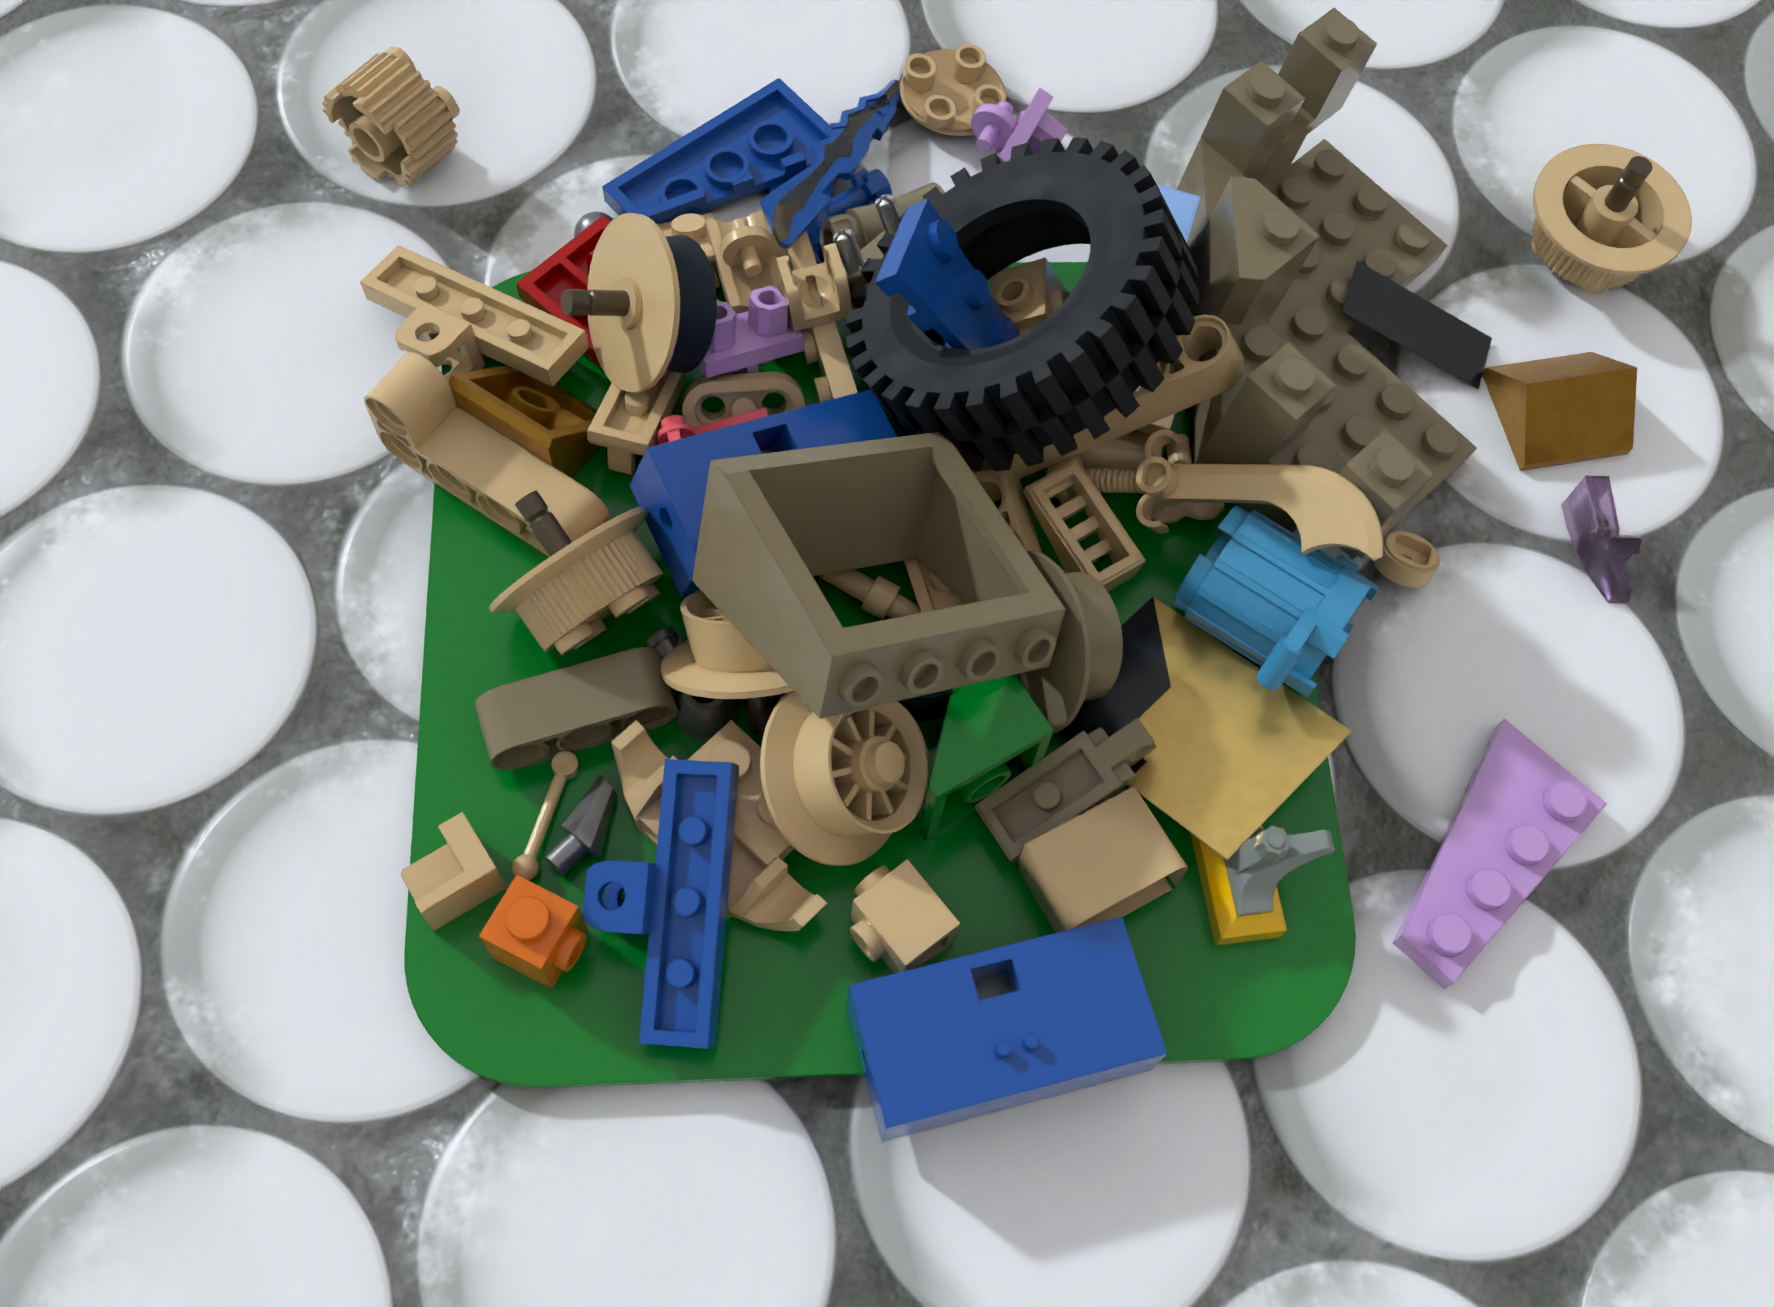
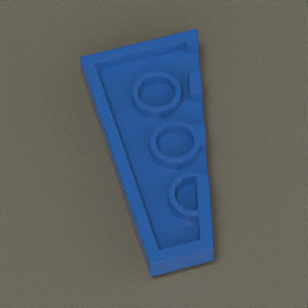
(724, 159)
(941, 283)

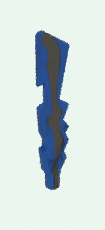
(801, 199)

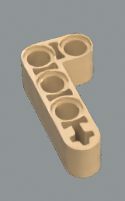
(468, 458)

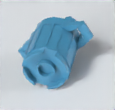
(1272, 599)

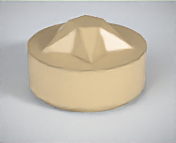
(1407, 559)

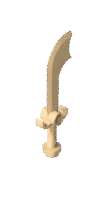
(1320, 501)

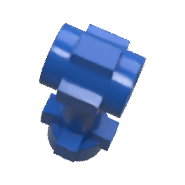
(865, 191)

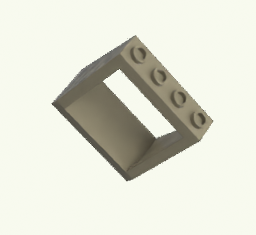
(857, 506)

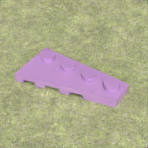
(1496, 850)

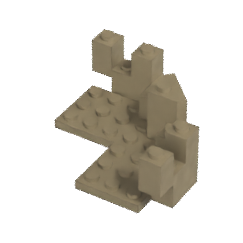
(1276, 267)

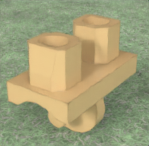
(743, 257)

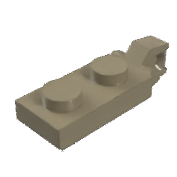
(1064, 785)

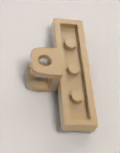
(816, 300)
(468, 319)

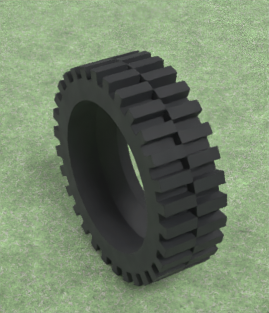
(1078, 358)

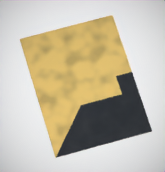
(1220, 737)

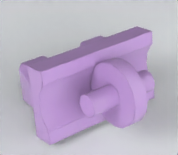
(1000, 129)
(751, 337)

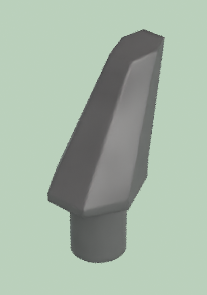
(585, 828)

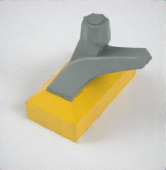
(1243, 889)

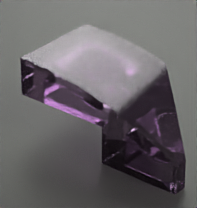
(1596, 538)

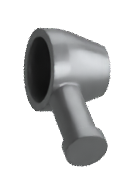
(695, 719)

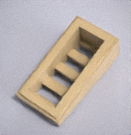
(1114, 538)

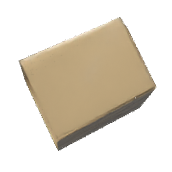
(1100, 863)

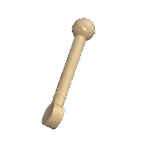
(564, 768)

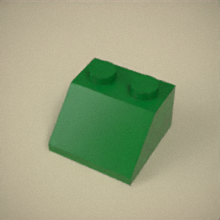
(985, 742)

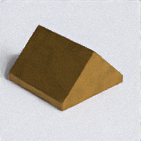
(1565, 408)
(530, 414)

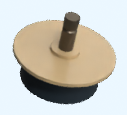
(646, 303)

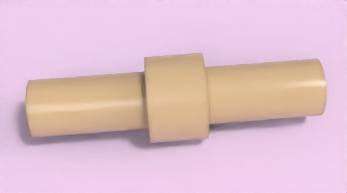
(878, 596)

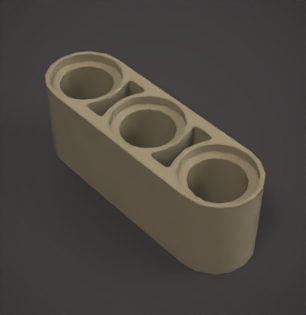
(574, 708)

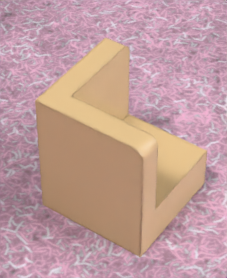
(453, 876)

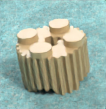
(393, 118)

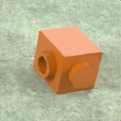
(535, 932)

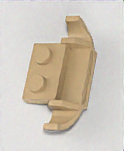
(759, 878)

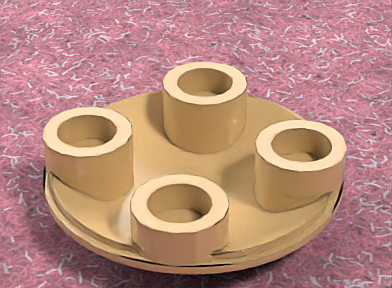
(948, 86)

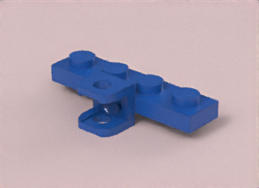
(677, 902)

